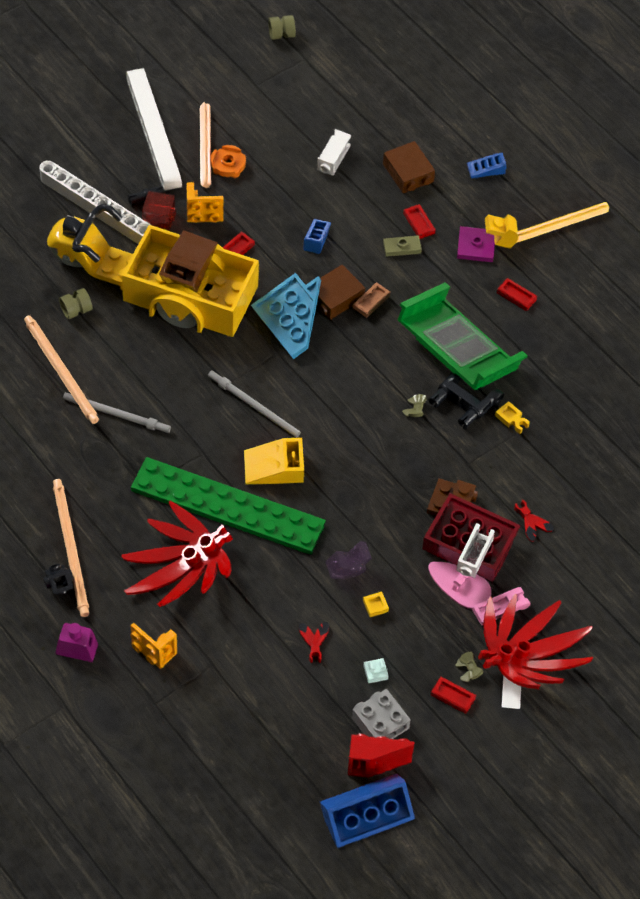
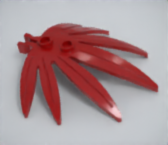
(201, 552)
(517, 656)

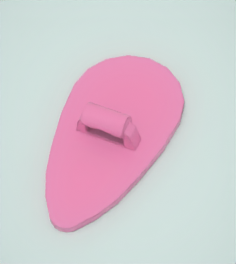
(460, 588)

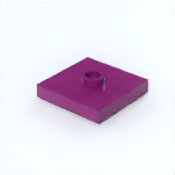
(475, 244)

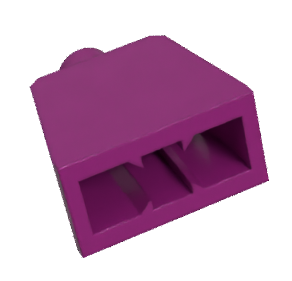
(77, 642)

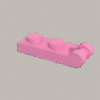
(500, 603)

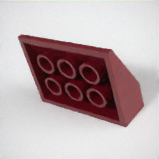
(453, 529)

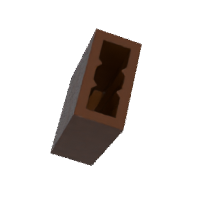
(408, 167)
(338, 292)

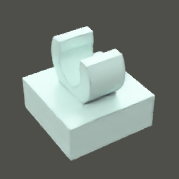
(375, 670)

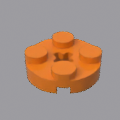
(225, 169)

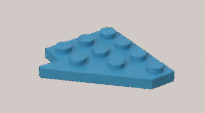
(290, 312)

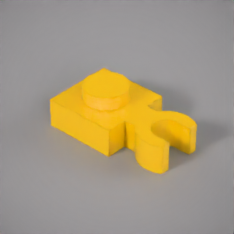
(511, 416)

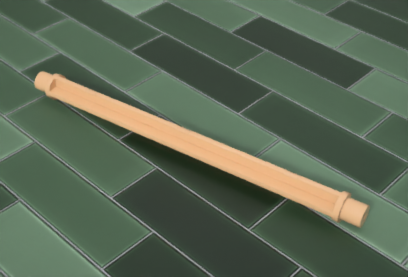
(61, 369)
(70, 545)

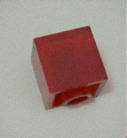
(159, 210)

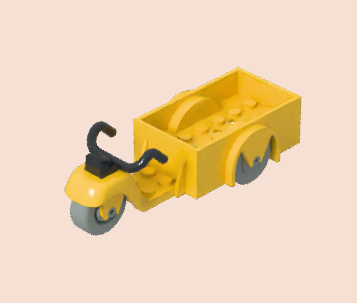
(219, 309)

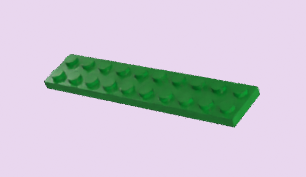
(229, 505)

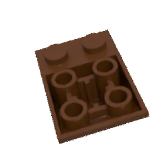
(188, 260)

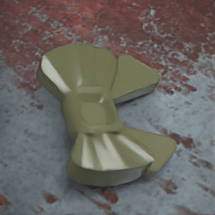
(418, 401)
(474, 671)

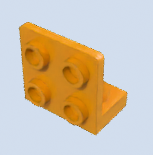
(203, 207)
(157, 652)

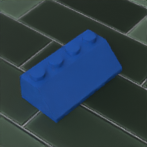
(367, 810)

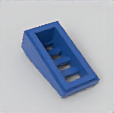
(496, 160)
(316, 237)

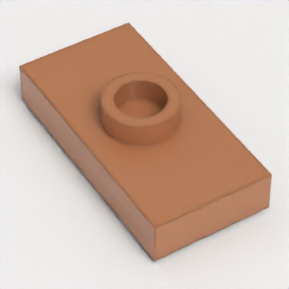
(371, 300)

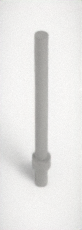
(225, 384)
(150, 423)

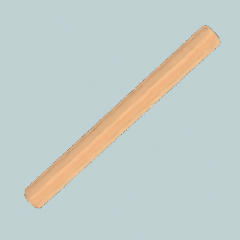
(205, 145)

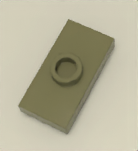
(402, 246)

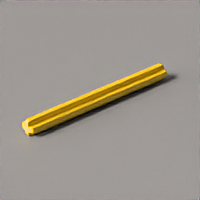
(563, 221)

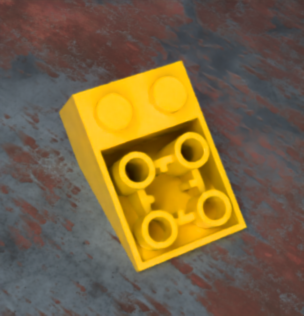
(275, 462)

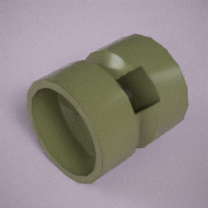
(281, 27)
(75, 303)

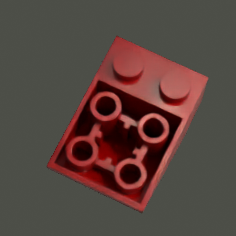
(377, 754)

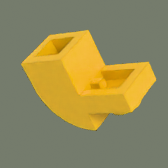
(503, 229)

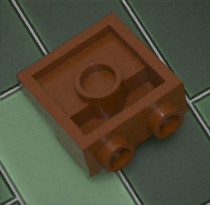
(443, 488)

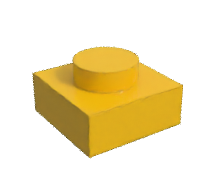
(375, 604)

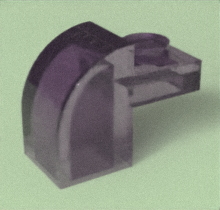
(349, 564)

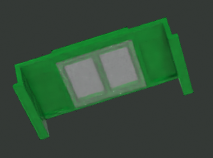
(456, 339)

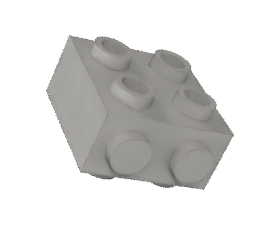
(381, 716)

